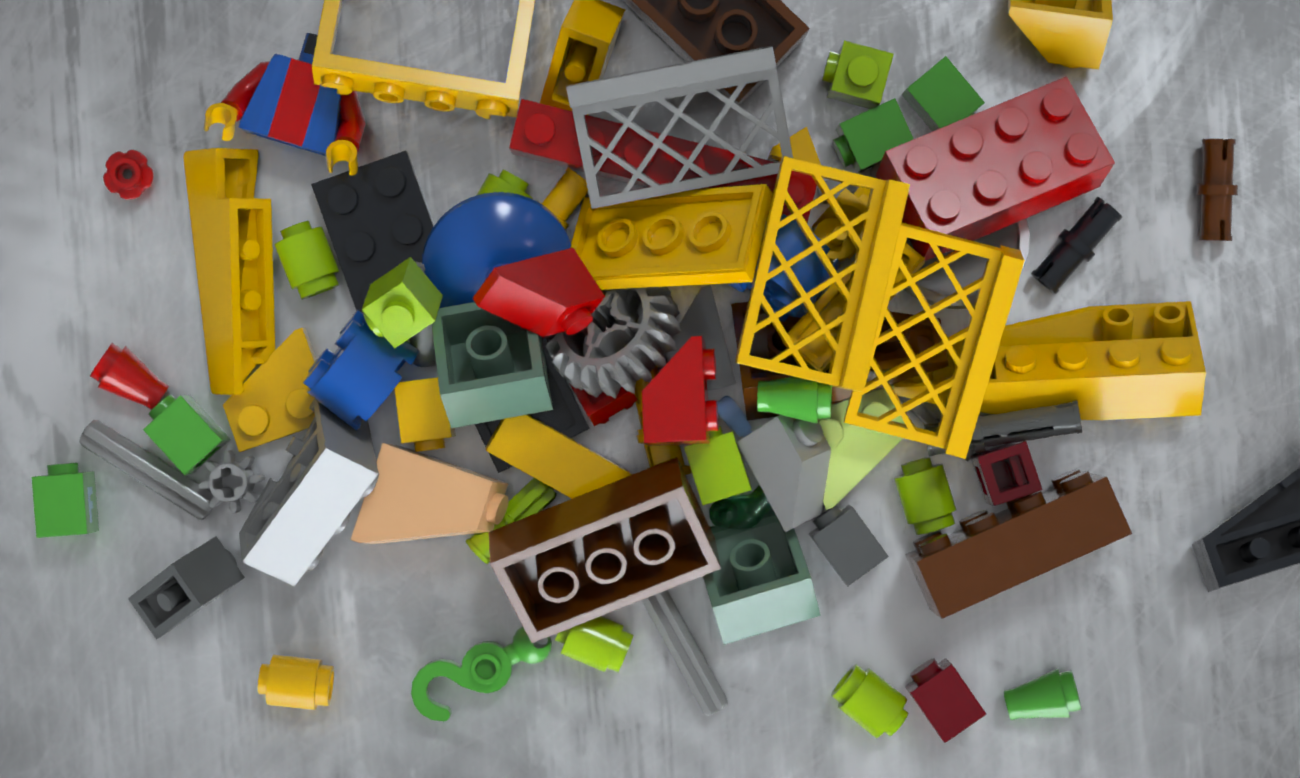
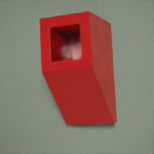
(677, 398)

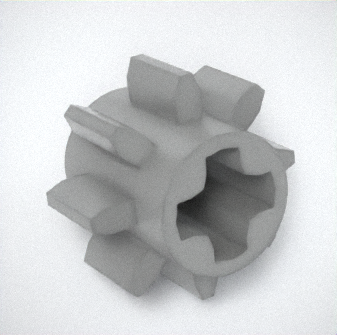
(225, 493)

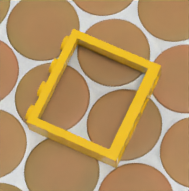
(436, 89)

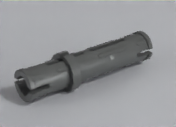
(1019, 426)

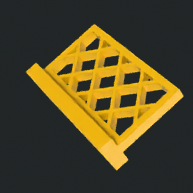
(866, 285)
(977, 351)

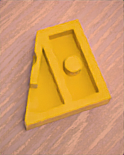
(274, 396)

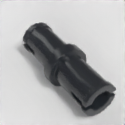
(1076, 245)

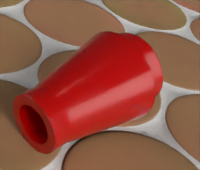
(127, 376)

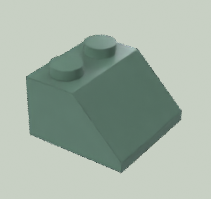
(759, 581)

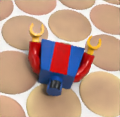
(286, 106)

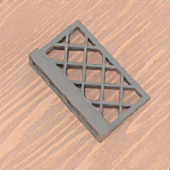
(669, 83)

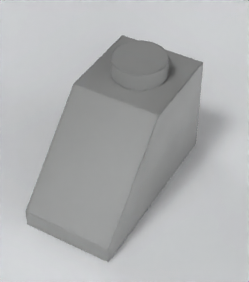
(790, 466)

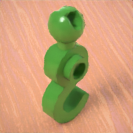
(483, 670)

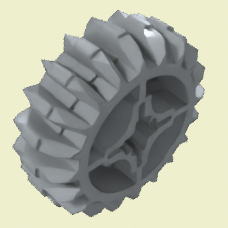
(617, 345)

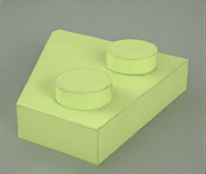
(855, 448)

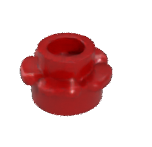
(141, 174)

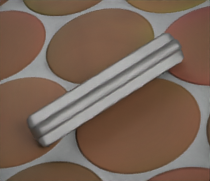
(147, 469)
(686, 652)

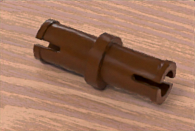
(1217, 189)

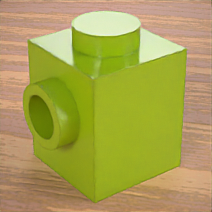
(857, 74)
(401, 303)
(718, 467)

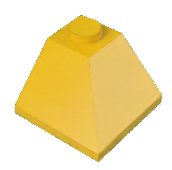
(1065, 30)

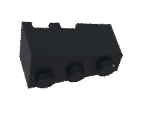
(1255, 538)

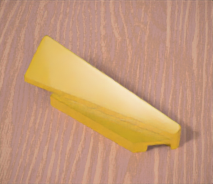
(231, 263)

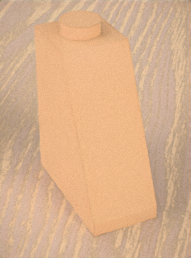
(427, 499)

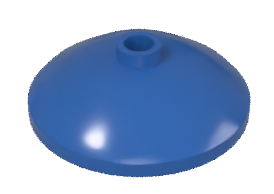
(485, 235)

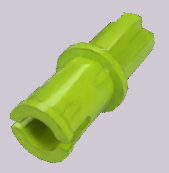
(526, 502)

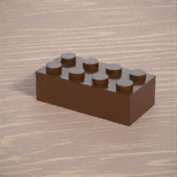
(723, 27)
(1017, 543)
(603, 550)

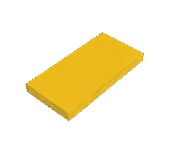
(674, 238)

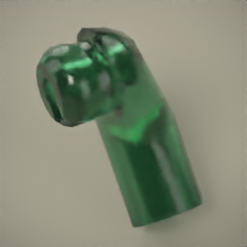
(740, 510)

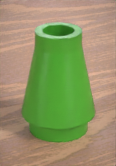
(795, 398)
(1044, 697)

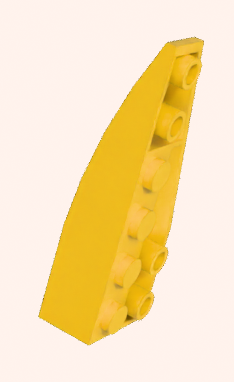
(1107, 357)

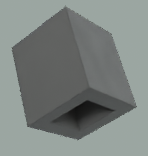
(847, 543)

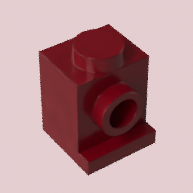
(1006, 473)

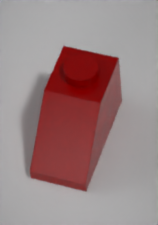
(542, 293)

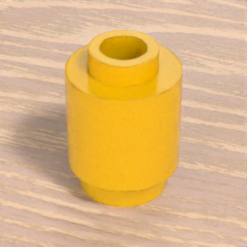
(296, 682)

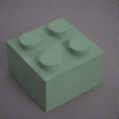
(488, 366)

